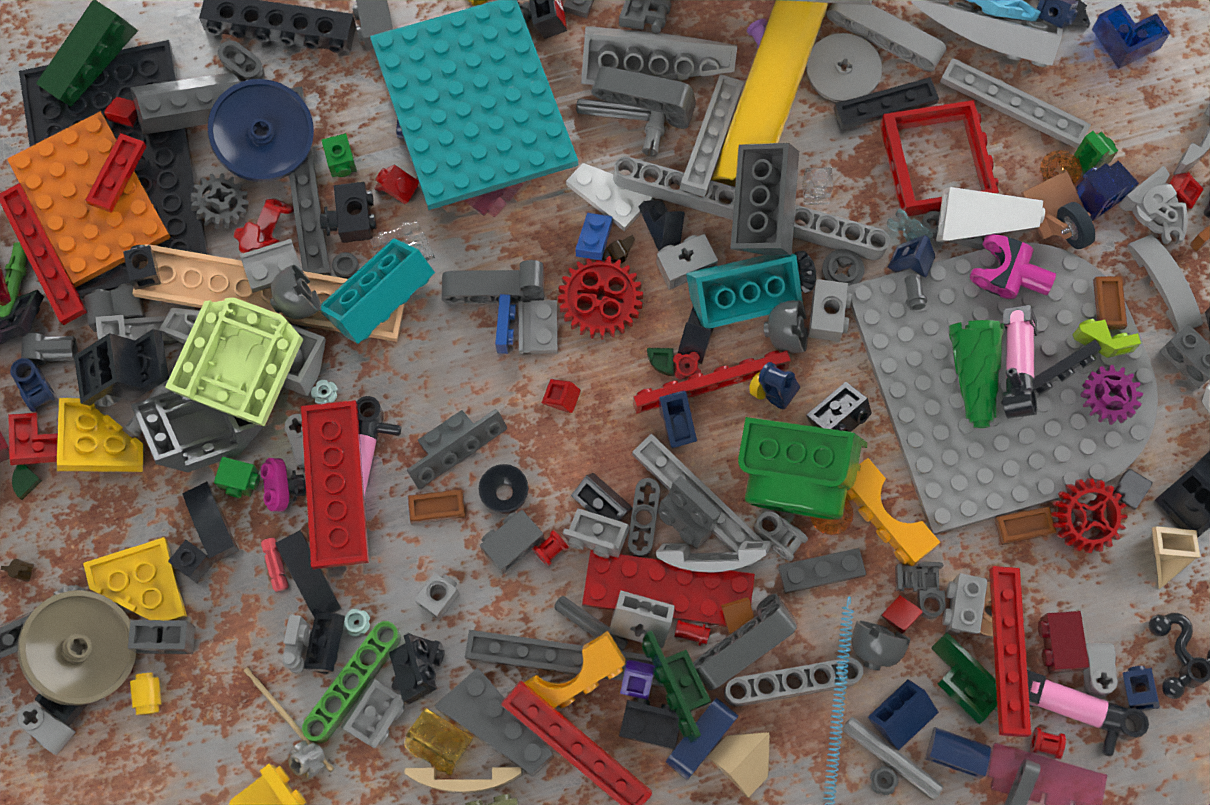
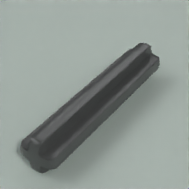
(611, 109)
(586, 620)

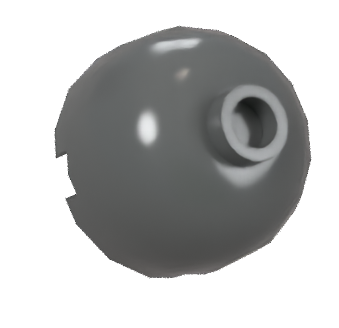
(293, 295)
(787, 327)
(878, 645)

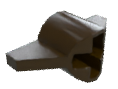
(619, 249)
(19, 570)

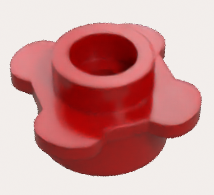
(681, 360)

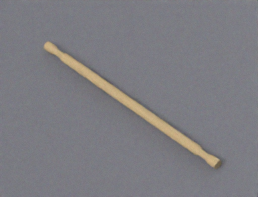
(283, 713)

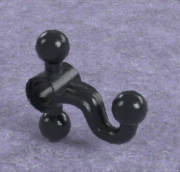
(1173, 686)

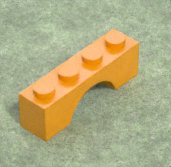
(909, 540)
(600, 660)

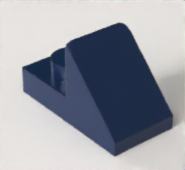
(914, 254)
(677, 419)

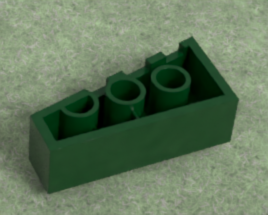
(86, 52)

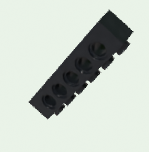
(292, 17)

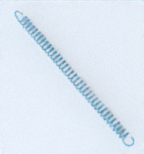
(839, 700)

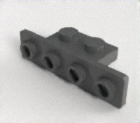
(452, 443)

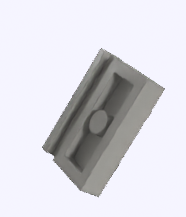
(265, 263)
(538, 327)

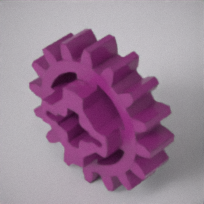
(1121, 404)

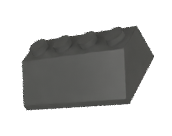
(179, 102)
(765, 198)

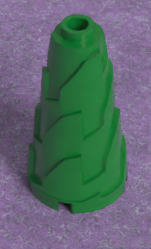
(977, 363)

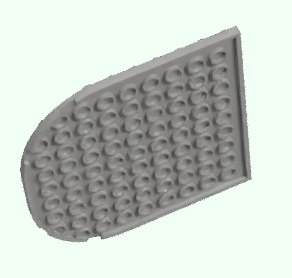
(1016, 462)

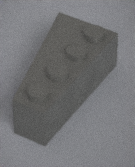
(478, 709)

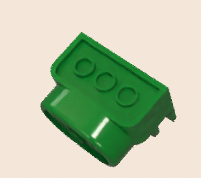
(799, 467)

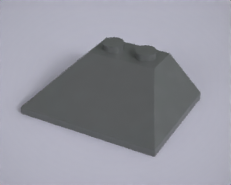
(189, 433)

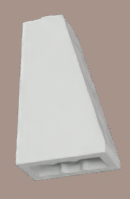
(979, 213)

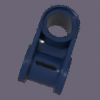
(778, 385)
(34, 388)

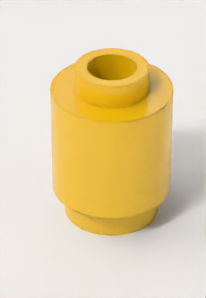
(145, 694)

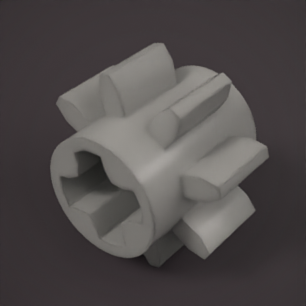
(306, 759)

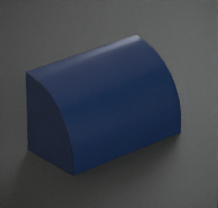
(903, 714)
(958, 753)

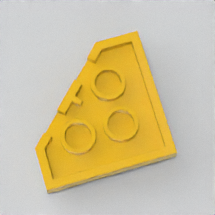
(94, 441)
(139, 580)

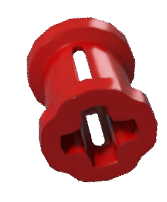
(550, 548)
(1048, 743)

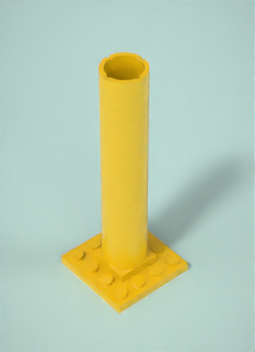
(771, 81)

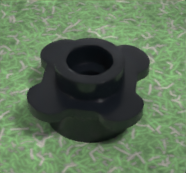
(328, 221)
(296, 485)

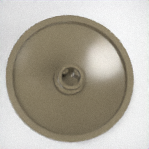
(76, 648)

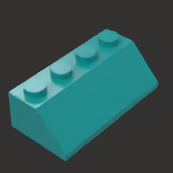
(743, 289)
(377, 290)

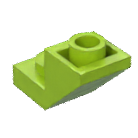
(1111, 346)

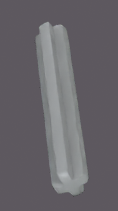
(893, 758)

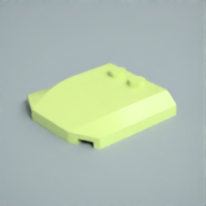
(236, 359)

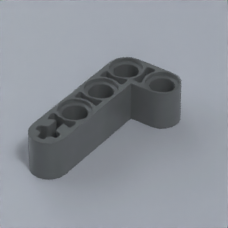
(647, 92)
(487, 285)
(747, 643)

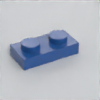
(594, 236)
(504, 334)

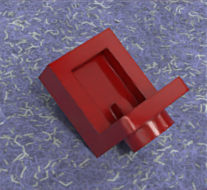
(396, 183)

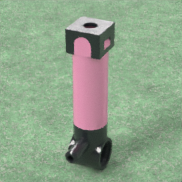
(1020, 327)
(369, 429)
(1086, 710)

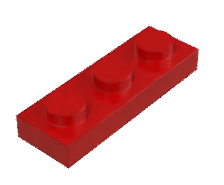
(115, 173)

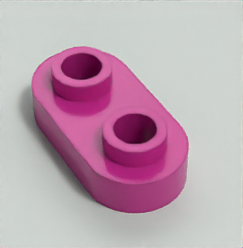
(275, 484)

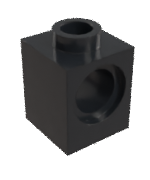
(146, 276)
(191, 561)

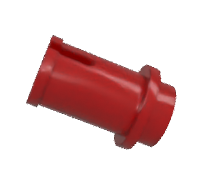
(692, 632)

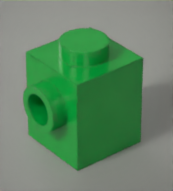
(339, 155)
(237, 477)

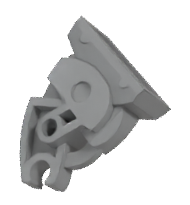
(1157, 207)

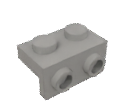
(597, 533)
(966, 604)
(374, 714)

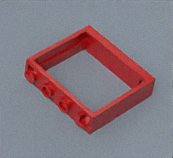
(928, 116)

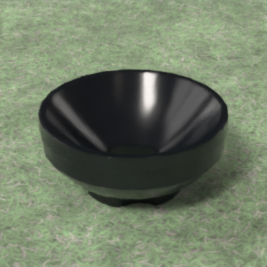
(503, 476)

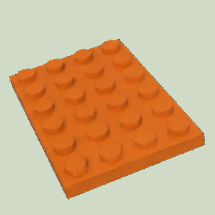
(57, 181)

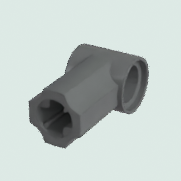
(42, 348)

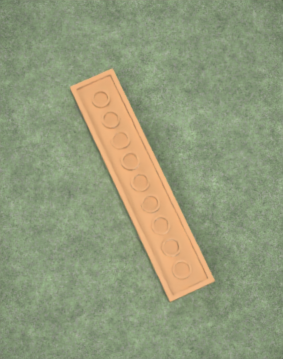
(197, 277)

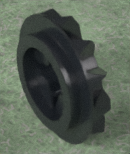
(806, 270)

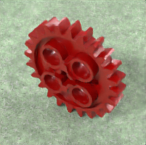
(595, 319)

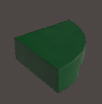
(661, 360)
(24, 481)

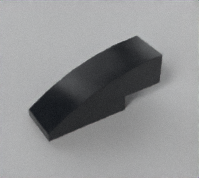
(210, 522)
(310, 582)

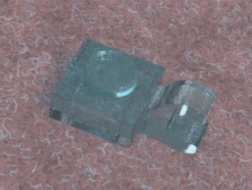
(911, 228)

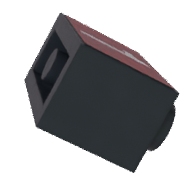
(548, 17)

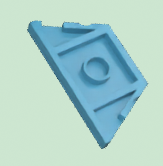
(1009, 8)

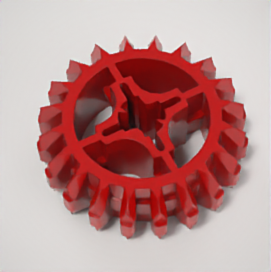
(1104, 499)

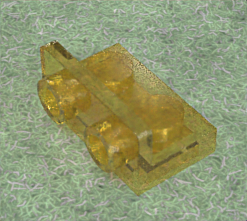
(437, 741)

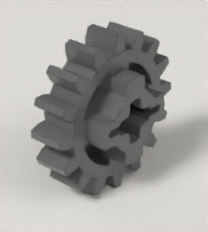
(219, 200)

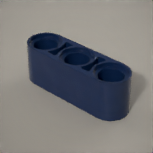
(712, 727)

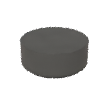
(345, 265)

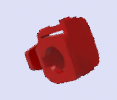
(259, 235)

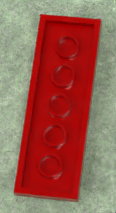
(334, 485)
(693, 593)

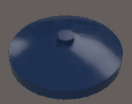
(260, 130)

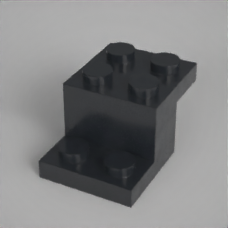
(121, 367)
(1189, 497)

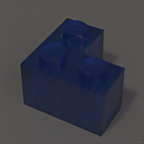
(1129, 40)
(1105, 188)

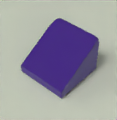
(637, 679)

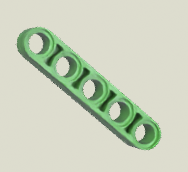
(350, 696)

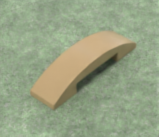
(500, 777)

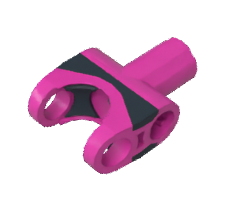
(1013, 270)

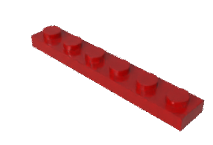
(41, 255)
(720, 378)
(1009, 652)
(575, 746)

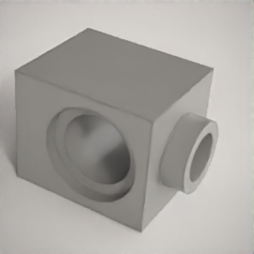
(437, 608)

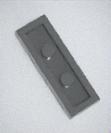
(821, 570)

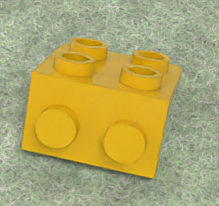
(269, 790)

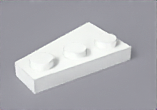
(602, 193)

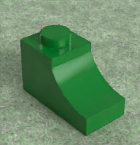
(1095, 151)

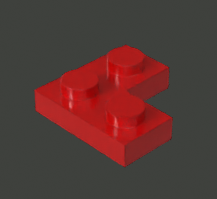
(26, 444)

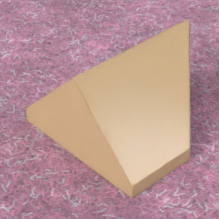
(1173, 551)
(743, 760)

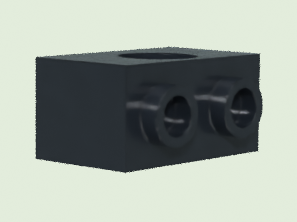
(352, 197)

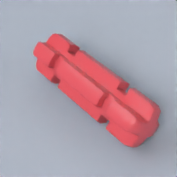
(274, 565)

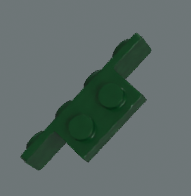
(967, 680)
(681, 683)

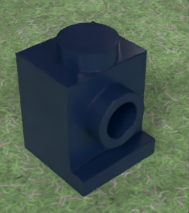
(1066, 11)
(1136, 677)

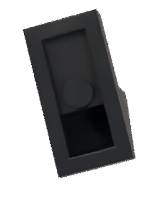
(663, 225)
(695, 337)

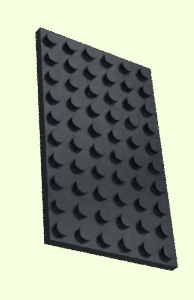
(164, 166)

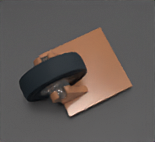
(1063, 211)

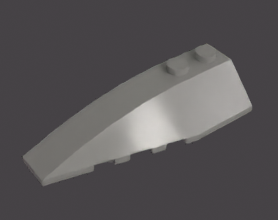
(1014, 37)
(654, 54)
(305, 365)

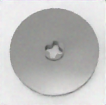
(825, 64)

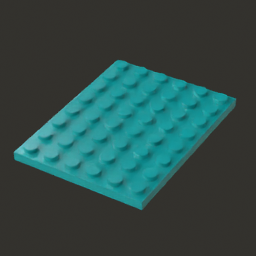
(473, 102)

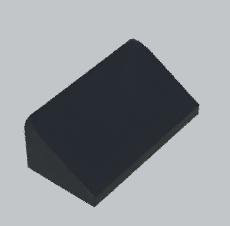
(600, 498)

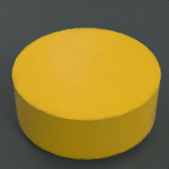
(756, 389)

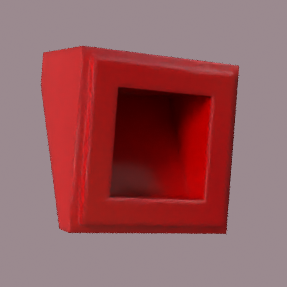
(121, 111)
(1187, 189)
(561, 395)
(901, 614)

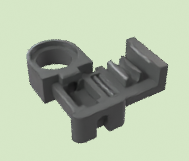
(925, 579)

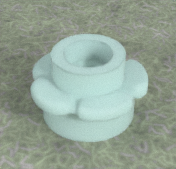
(329, 397)
(351, 617)

